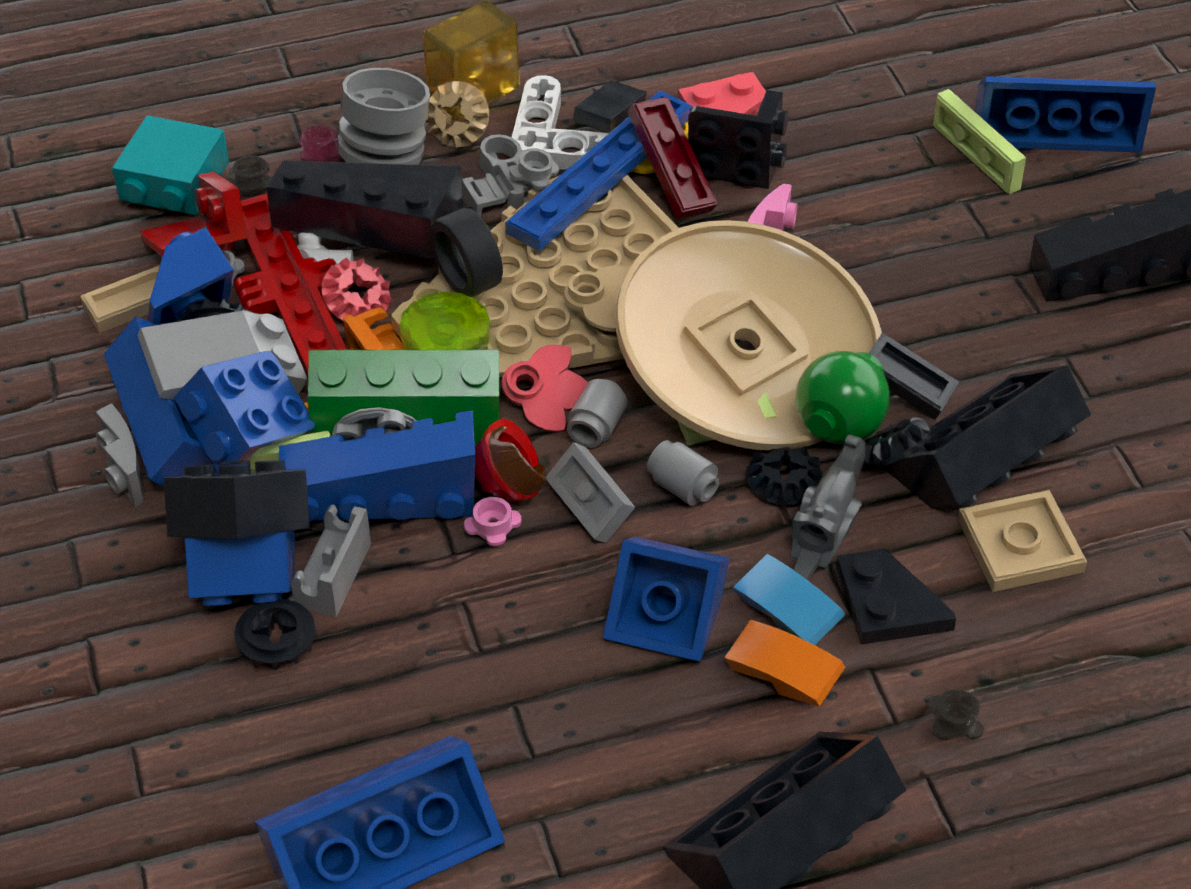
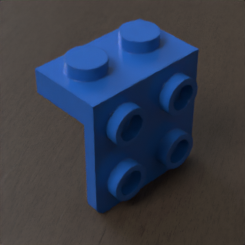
(242, 407)

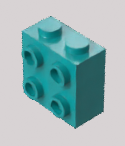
(164, 162)

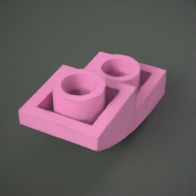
(776, 209)

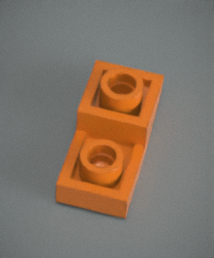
(787, 661)

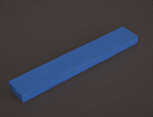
(584, 182)

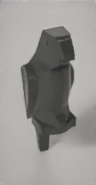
(828, 511)

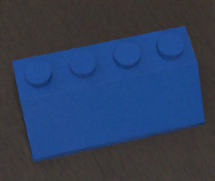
(1067, 112)
(156, 422)
(385, 824)

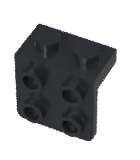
(740, 145)

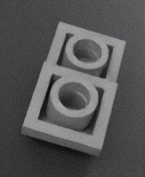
(119, 449)

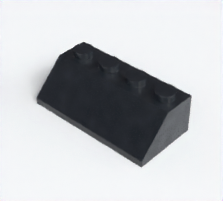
(992, 436)
(790, 814)

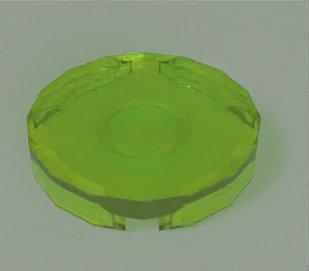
(445, 323)

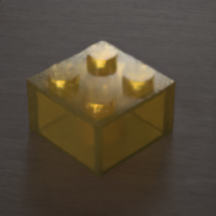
(474, 49)

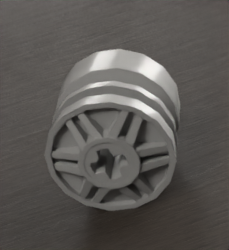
(383, 117)

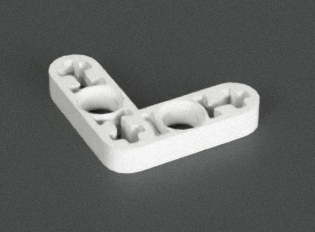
(543, 134)

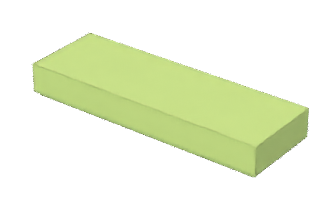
(979, 141)

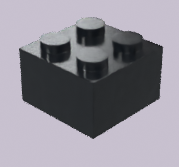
(236, 500)

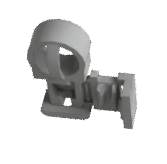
(497, 184)

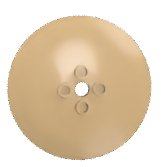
(746, 283)

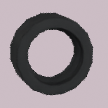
(466, 252)

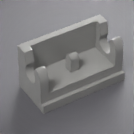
(333, 563)

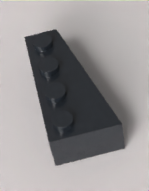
(365, 202)
(1118, 251)

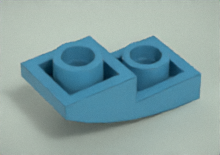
(789, 600)

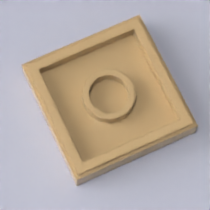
(1021, 540)

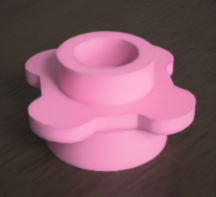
(492, 520)

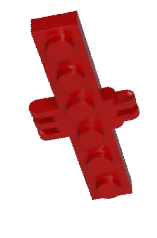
(286, 283)

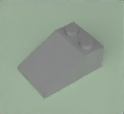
(183, 347)

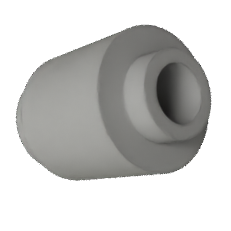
(596, 412)
(683, 472)

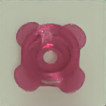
(319, 144)

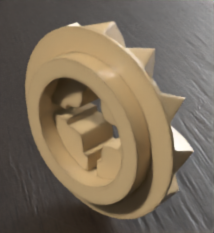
(473, 107)

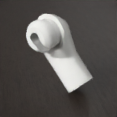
(311, 247)

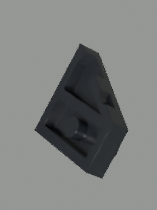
(889, 599)

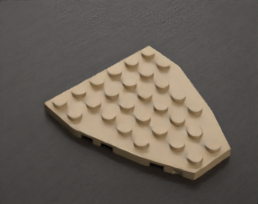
(529, 302)

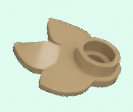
(596, 295)

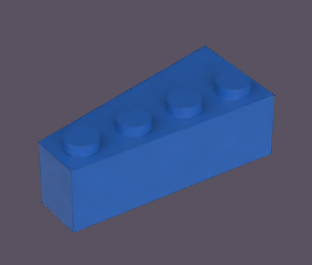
(391, 474)

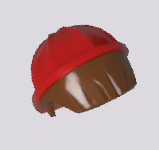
(508, 463)

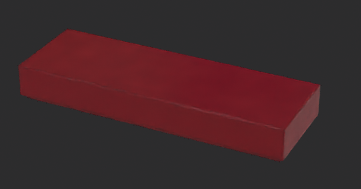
(672, 157)

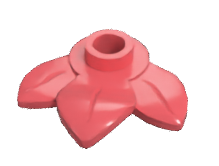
(553, 388)

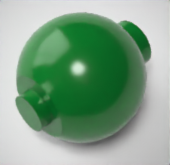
(843, 396)

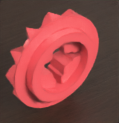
(341, 277)

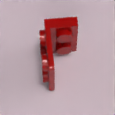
(222, 218)

